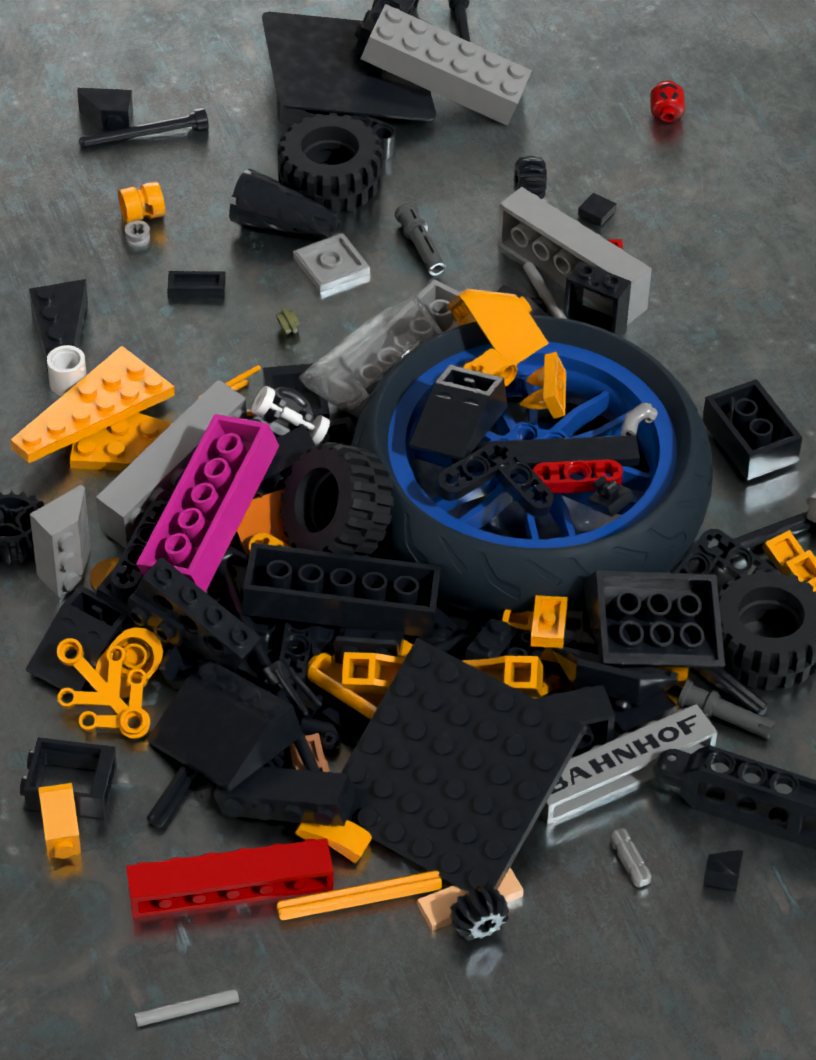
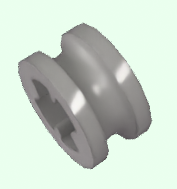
(142, 235)

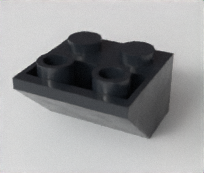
(500, 640)

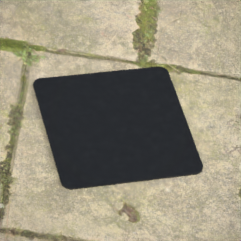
(323, 71)

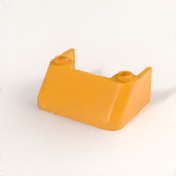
(503, 321)

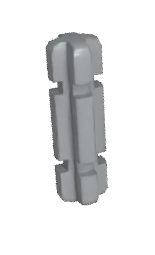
(630, 857)

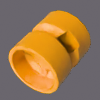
(143, 202)

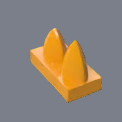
(553, 380)

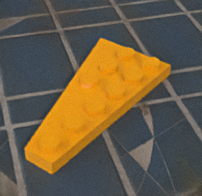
(102, 398)

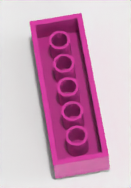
(211, 498)

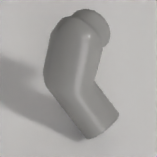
(631, 420)

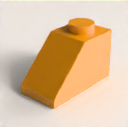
(59, 821)

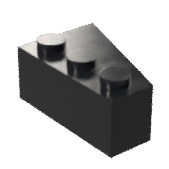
(59, 314)

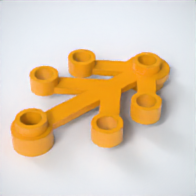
(107, 693)

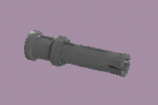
(416, 230)
(714, 706)

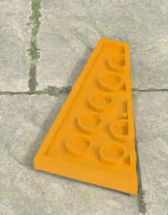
(117, 444)

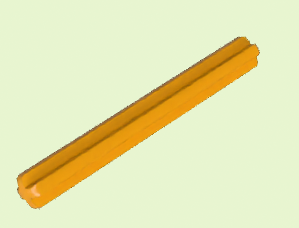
(359, 895)

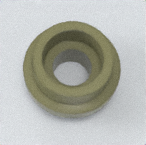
(288, 321)

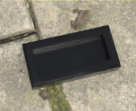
(196, 284)

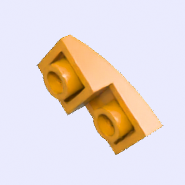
(347, 839)

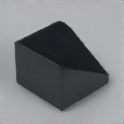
(723, 869)

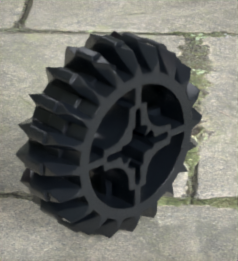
(15, 526)

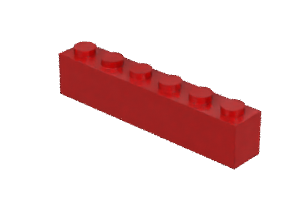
(230, 877)

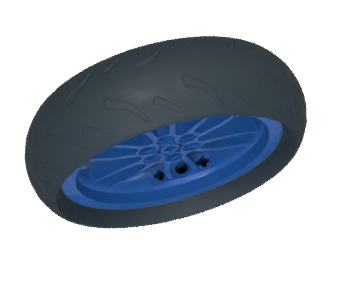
(499, 572)

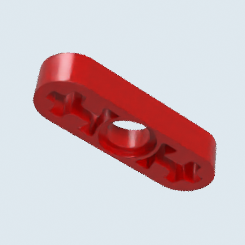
(587, 467)

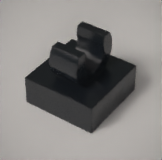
(609, 497)

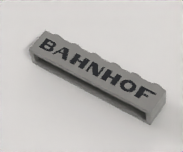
(625, 761)

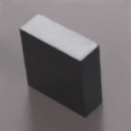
(597, 209)

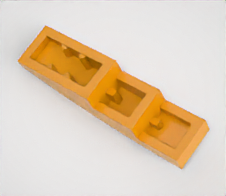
(790, 558)

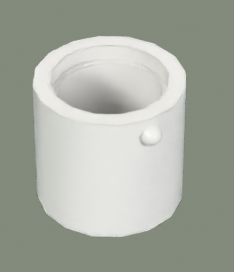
(65, 368)

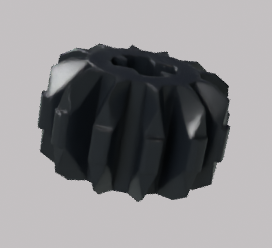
(531, 175)
(479, 913)

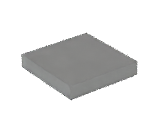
(331, 262)

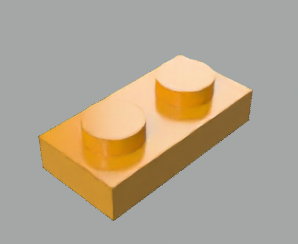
(549, 621)

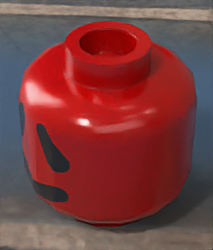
(667, 101)

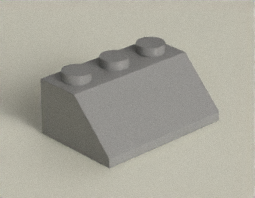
(62, 541)

